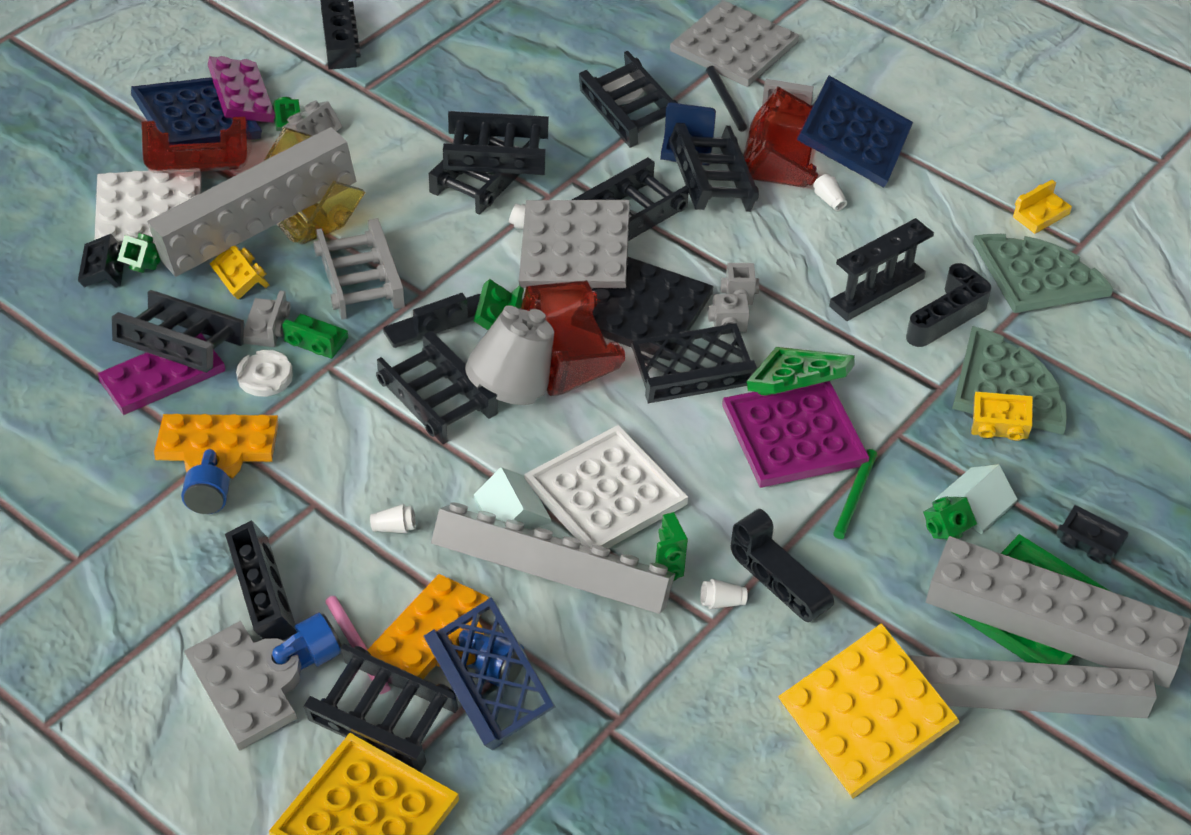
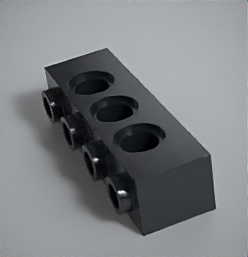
(340, 33)
(260, 582)

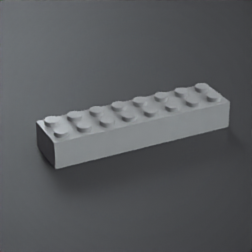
(251, 201)
(1058, 611)

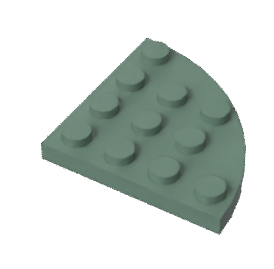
(1038, 272)
(1003, 369)

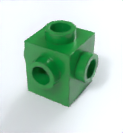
(139, 252)
(949, 517)

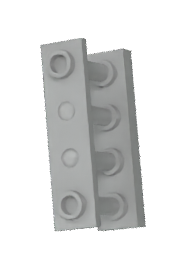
(379, 254)

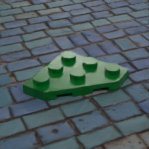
(798, 368)

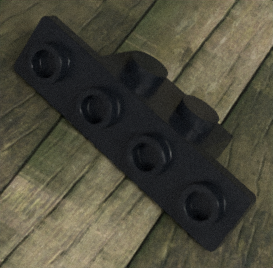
(433, 316)

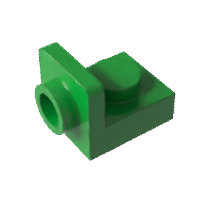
(284, 108)

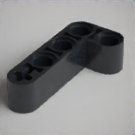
(964, 299)
(776, 568)

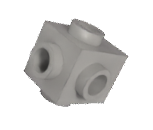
(744, 284)
(729, 310)

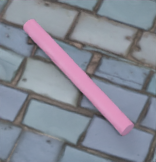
(348, 629)

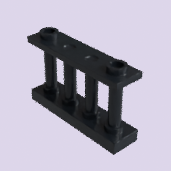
(617, 114)
(496, 158)
(697, 177)
(628, 183)
(485, 196)
(888, 282)
(172, 345)
(449, 367)
(407, 750)

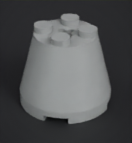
(514, 356)

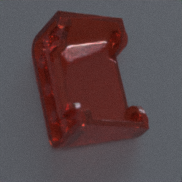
(772, 142)
(228, 154)
(578, 344)

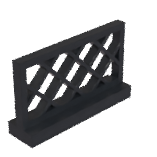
(699, 378)

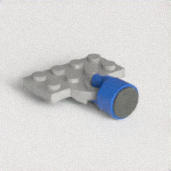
(251, 678)

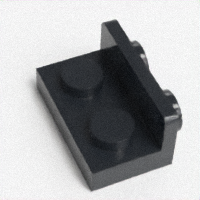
(101, 262)

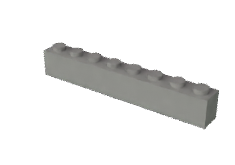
(553, 557)
(1040, 686)

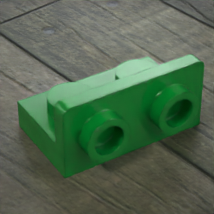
(493, 300)
(314, 335)
(672, 545)

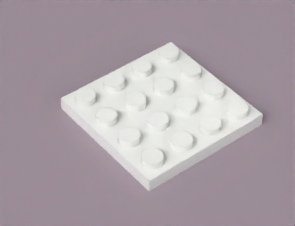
(132, 198)
(606, 489)

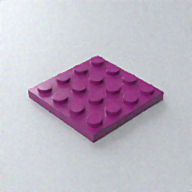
(794, 433)

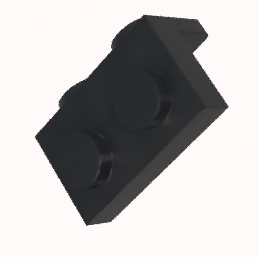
(1092, 534)

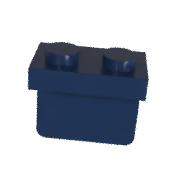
(698, 120)

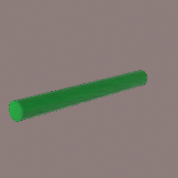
(854, 496)

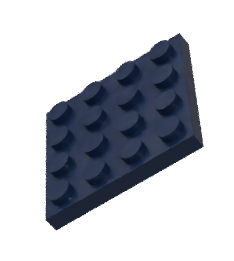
(186, 110)
(855, 131)

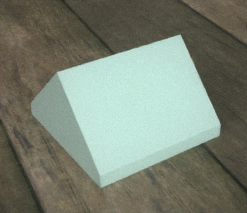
(986, 492)
(512, 498)

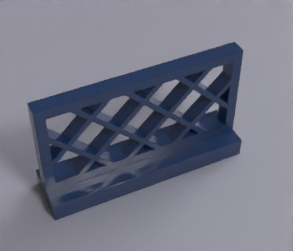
(462, 680)

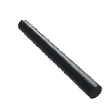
(726, 98)

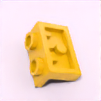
(1040, 207)
(238, 270)
(1002, 415)

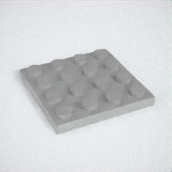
(734, 43)
(575, 242)

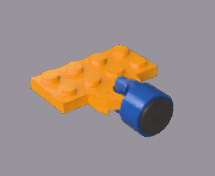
(213, 451)
(434, 608)

